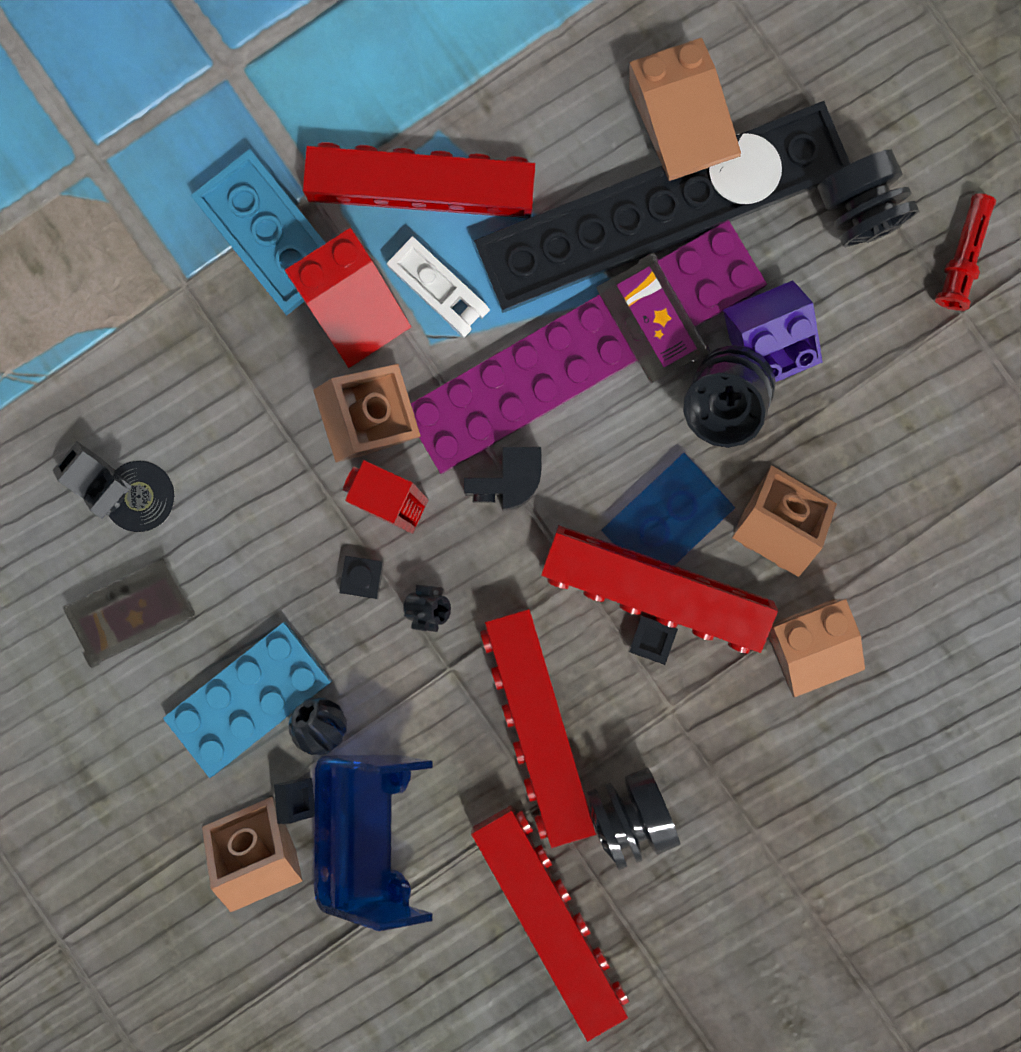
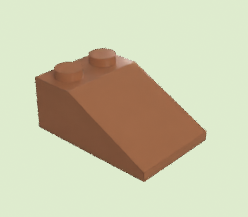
(683, 108)

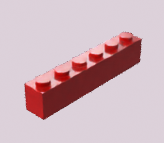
(419, 181)
(385, 496)
(659, 590)
(539, 728)
(550, 923)

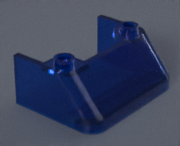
(355, 840)

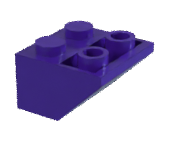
(779, 328)

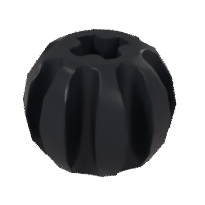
(317, 726)

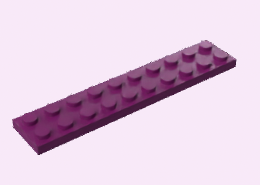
(572, 354)

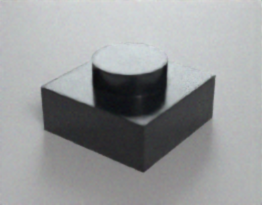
(361, 577)
(652, 640)
(294, 800)

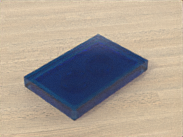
(670, 514)

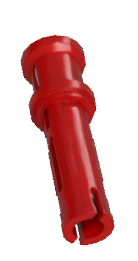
(963, 268)

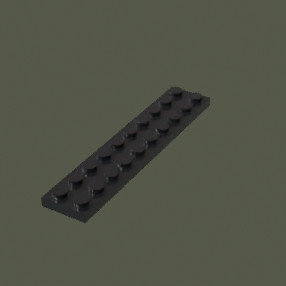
(647, 214)

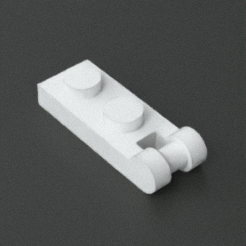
(437, 286)

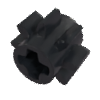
(427, 608)

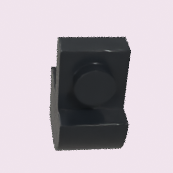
(92, 480)
(519, 483)

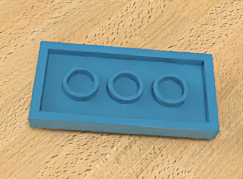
(259, 224)
(247, 699)

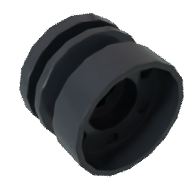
(867, 198)
(729, 396)
(633, 818)

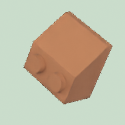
(366, 412)
(785, 521)
(818, 646)
(250, 855)

